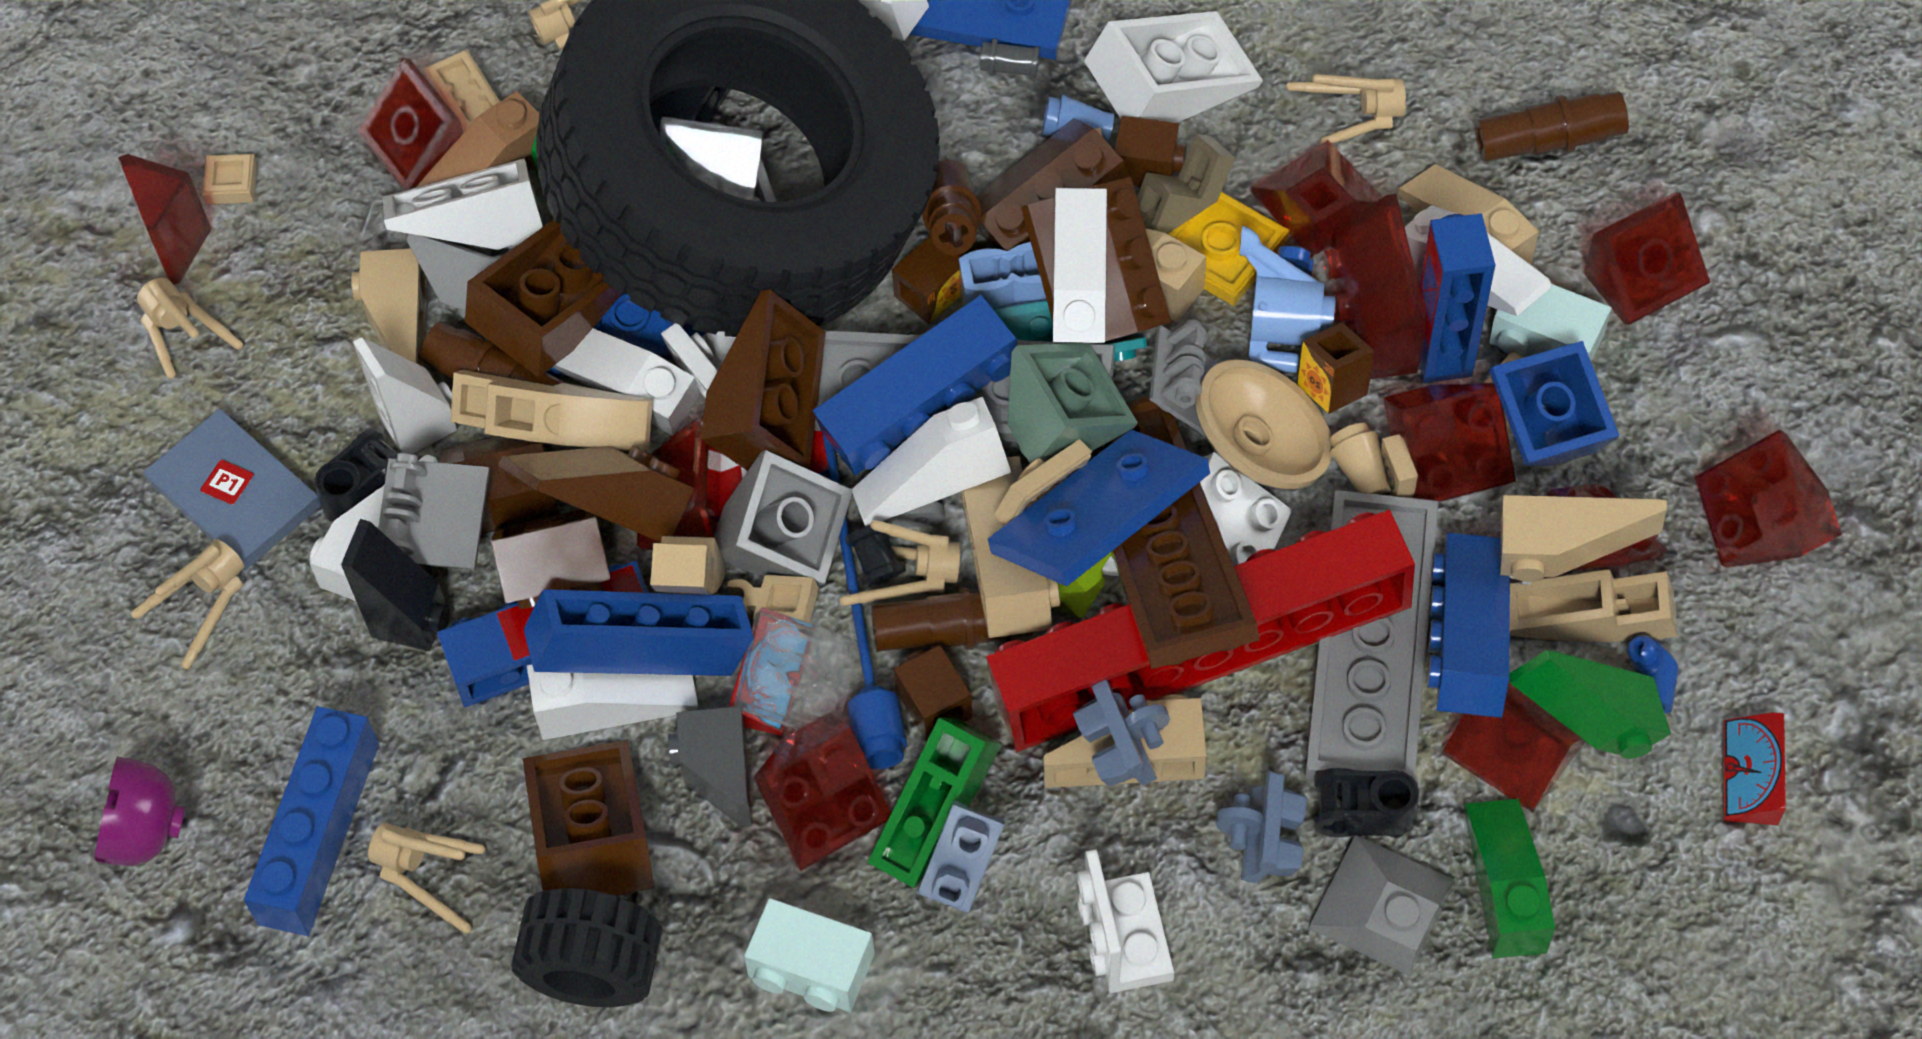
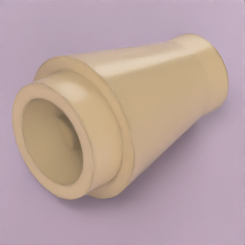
(1360, 458)

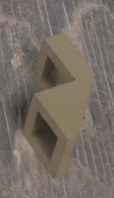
(1172, 200)

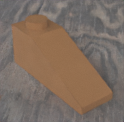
(493, 139)

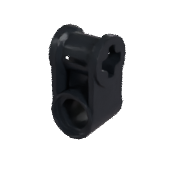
(356, 469)
(1361, 802)

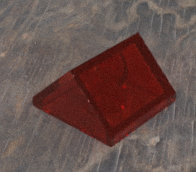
(410, 126)
(168, 211)
(1646, 260)
(699, 469)
(1517, 752)

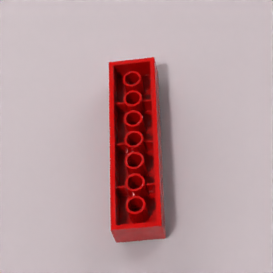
(1296, 597)

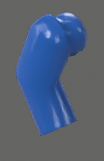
(1653, 660)

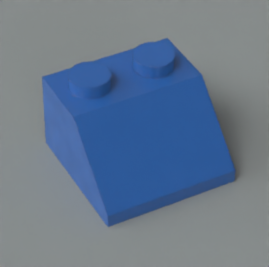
(1554, 405)

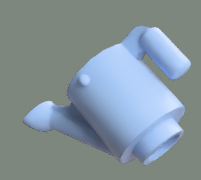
(1285, 305)

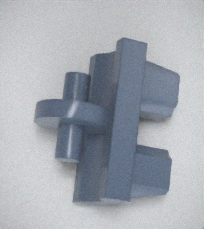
(1110, 715)
(1256, 827)
(961, 857)

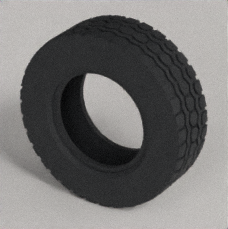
(711, 253)

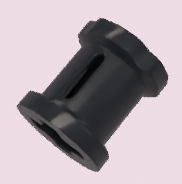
(875, 556)

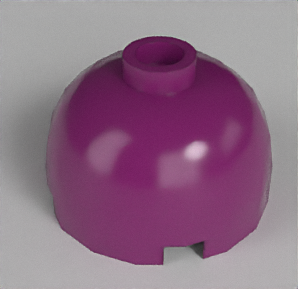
(137, 814)

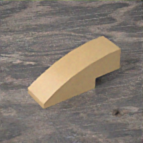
(687, 565)
(1594, 608)

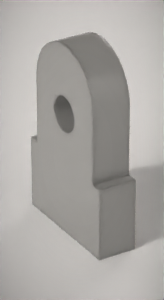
(920, 517)

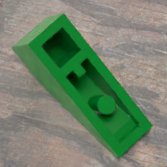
(1596, 701)
(946, 772)
(1509, 879)

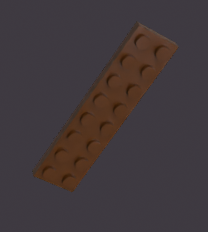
(1180, 569)

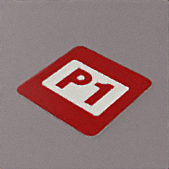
(227, 482)

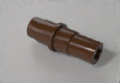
(1552, 126)
(952, 209)
(459, 350)
(932, 622)

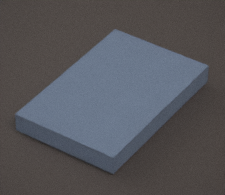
(266, 509)

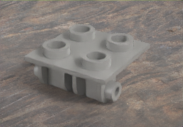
(1179, 369)
(434, 510)

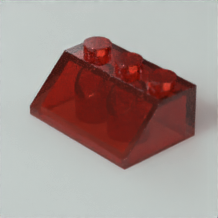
(1378, 287)

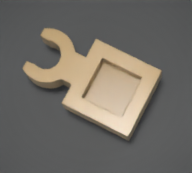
(783, 594)

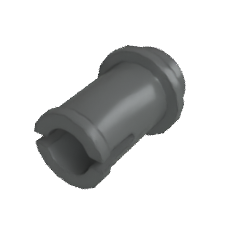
(1009, 59)

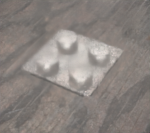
(794, 670)

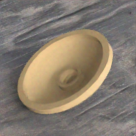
(1263, 425)

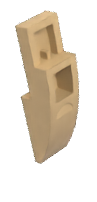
(550, 413)

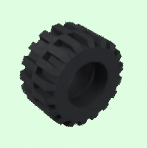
(586, 947)

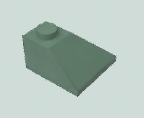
(1063, 397)

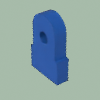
(1298, 257)

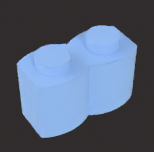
(1001, 276)

